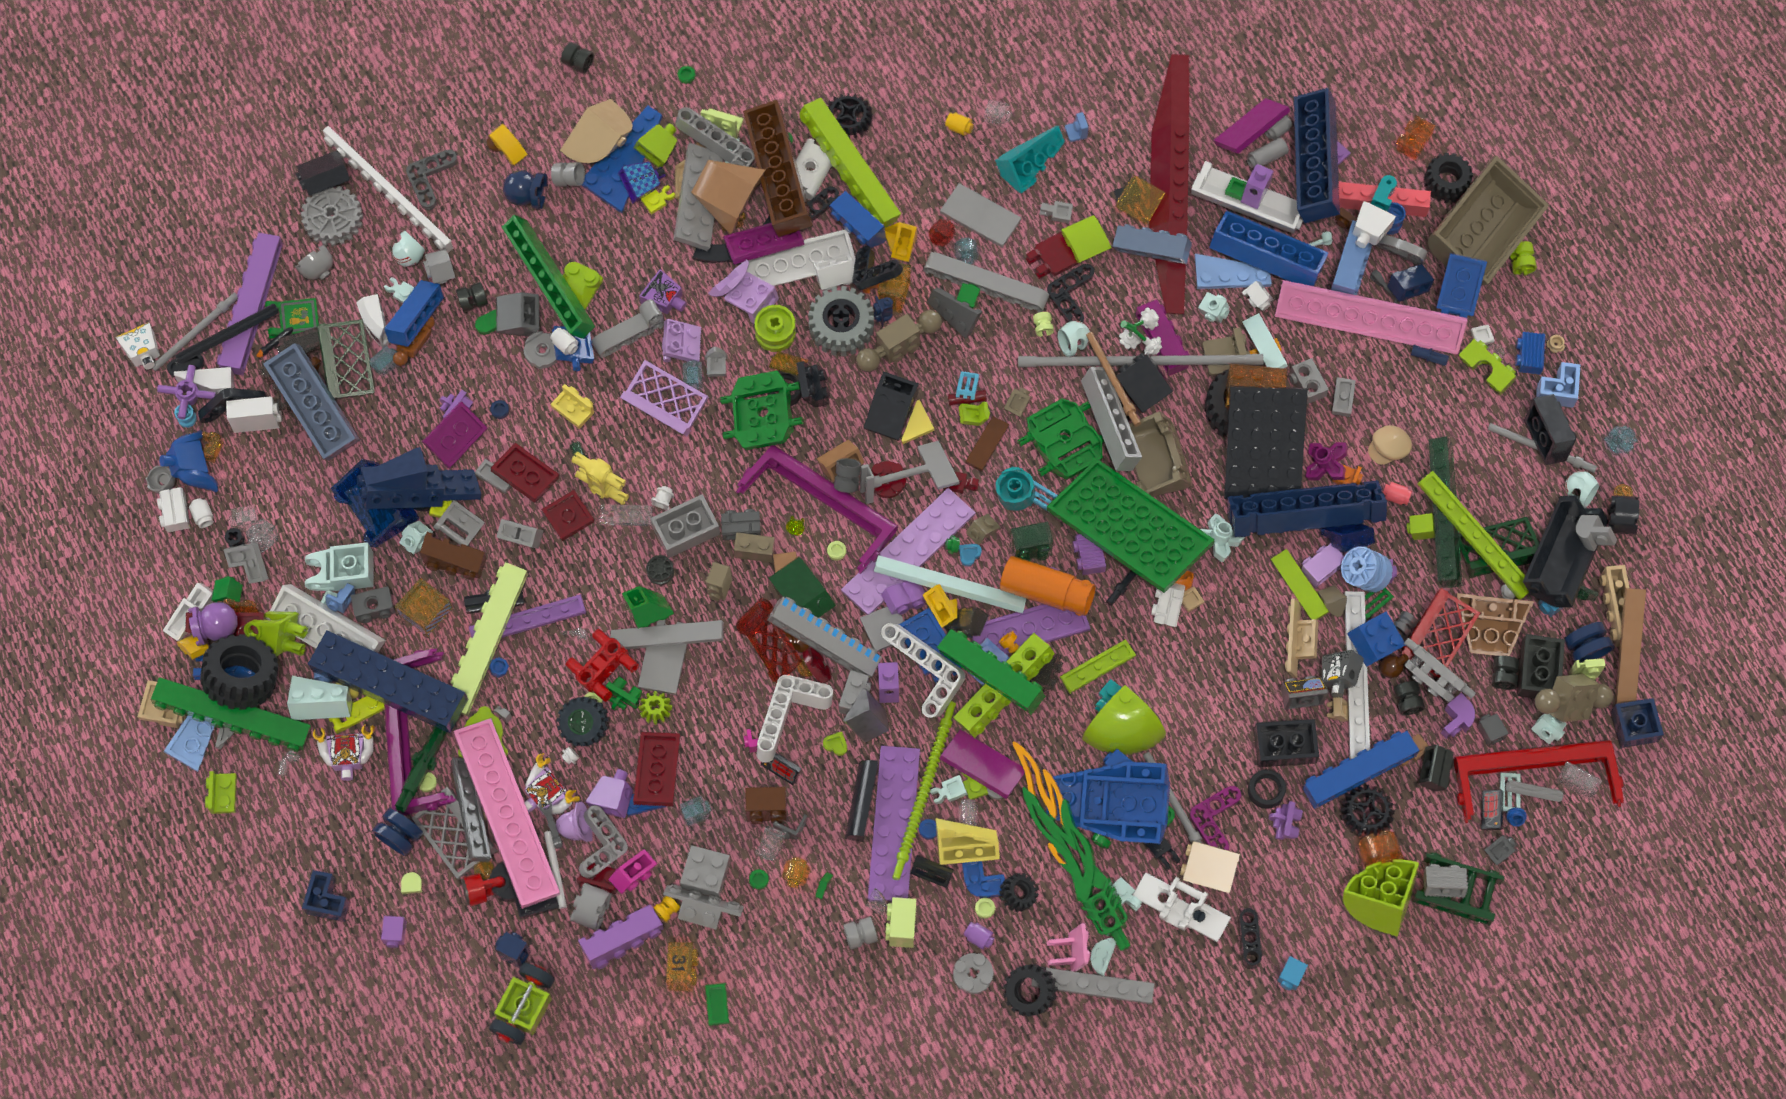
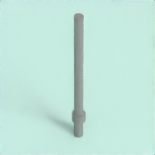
(222, 307)
(1576, 461)
(1193, 835)

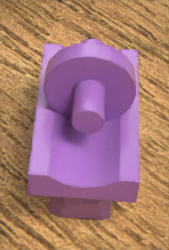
(447, 402)
(1283, 820)

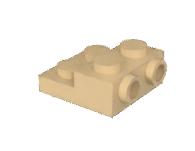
(150, 713)

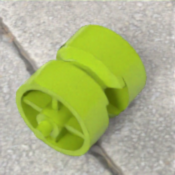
(1522, 259)

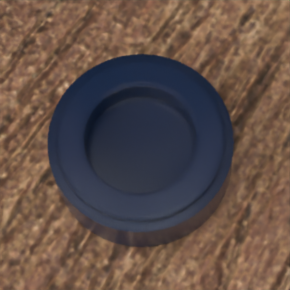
(499, 409)

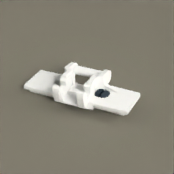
(1179, 913)

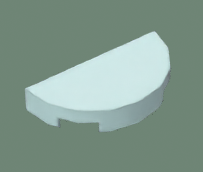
(1102, 954)

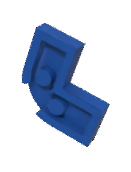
(978, 884)

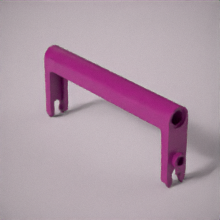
(824, 491)
(399, 745)

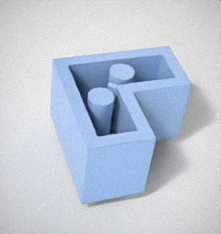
(1564, 387)

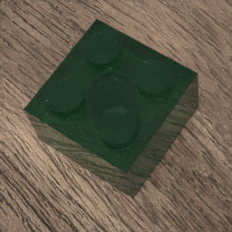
(1031, 541)

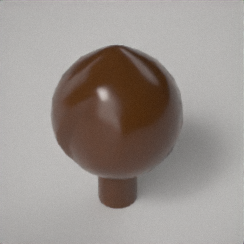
(1392, 665)

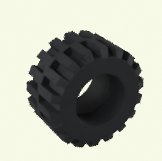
(1448, 164)
(1014, 995)

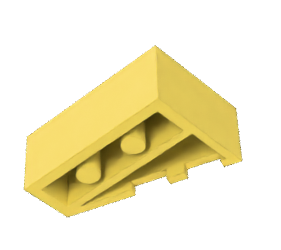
(965, 843)

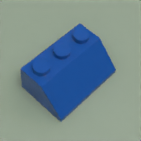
(858, 220)

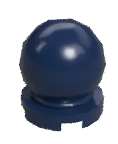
(523, 188)

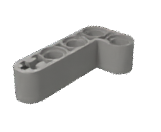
(629, 330)

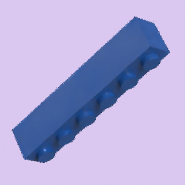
(1360, 769)

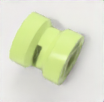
(1043, 322)

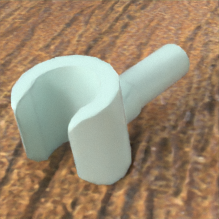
(1326, 239)

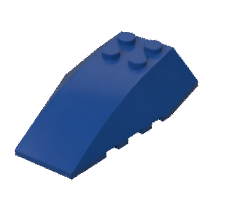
(1119, 800)

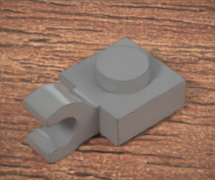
(1060, 211)

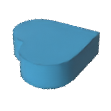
(969, 553)

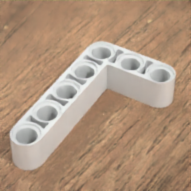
(929, 663)
(797, 691)

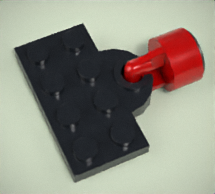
(500, 885)

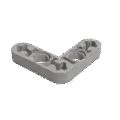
(609, 847)

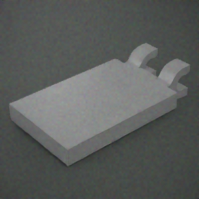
(662, 667)

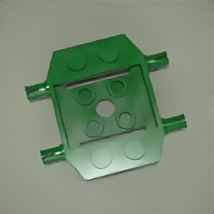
(1045, 430)
(764, 431)

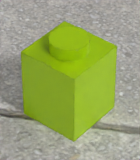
(1421, 526)

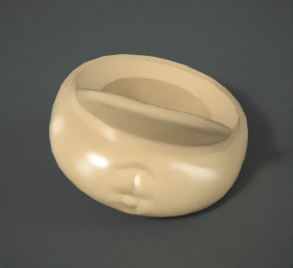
(1389, 444)

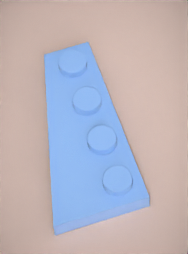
(1224, 273)
(190, 742)

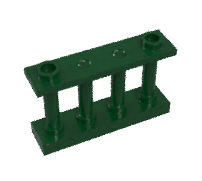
(1462, 908)

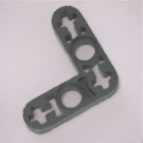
(423, 172)

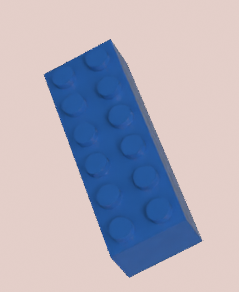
(1268, 249)

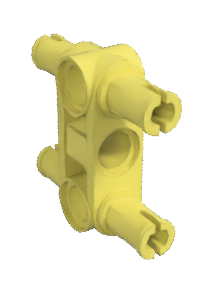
(600, 478)

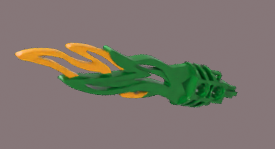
(1058, 837)

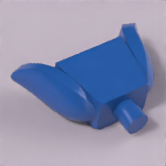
(188, 462)

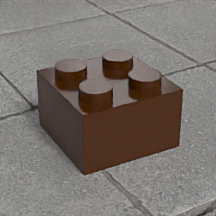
(766, 804)

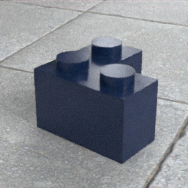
(320, 900)

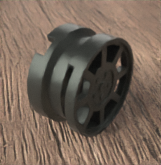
(660, 570)

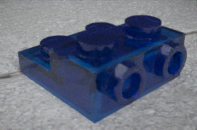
(1349, 536)

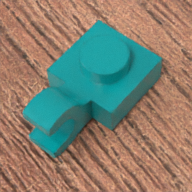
(1107, 693)

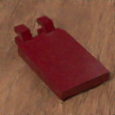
(1054, 254)

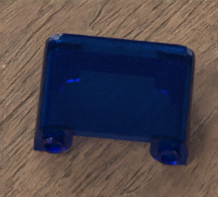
(379, 523)

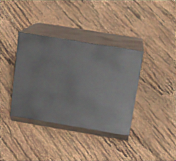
(867, 717)

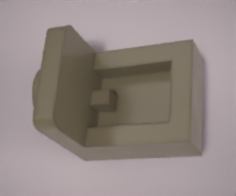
(982, 528)

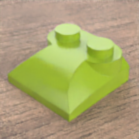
(582, 281)

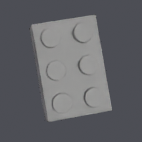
(685, 526)

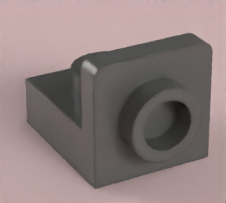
(1501, 849)

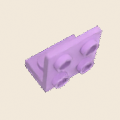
(752, 295)

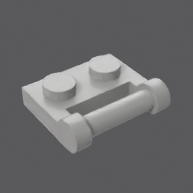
(462, 519)

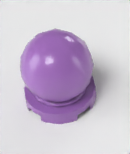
(212, 622)

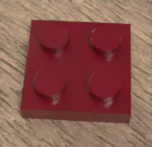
(567, 515)

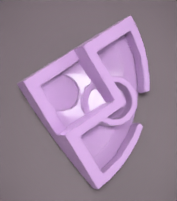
(730, 281)

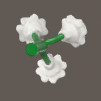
(1131, 336)

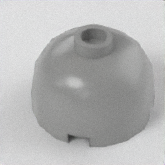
(316, 264)

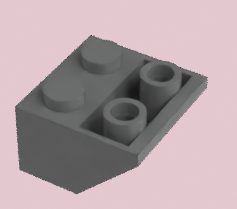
(517, 314)

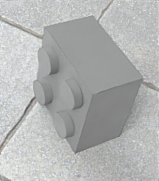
(705, 871)

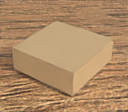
(1192, 599)

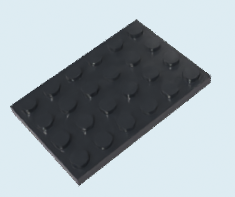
(1264, 439)

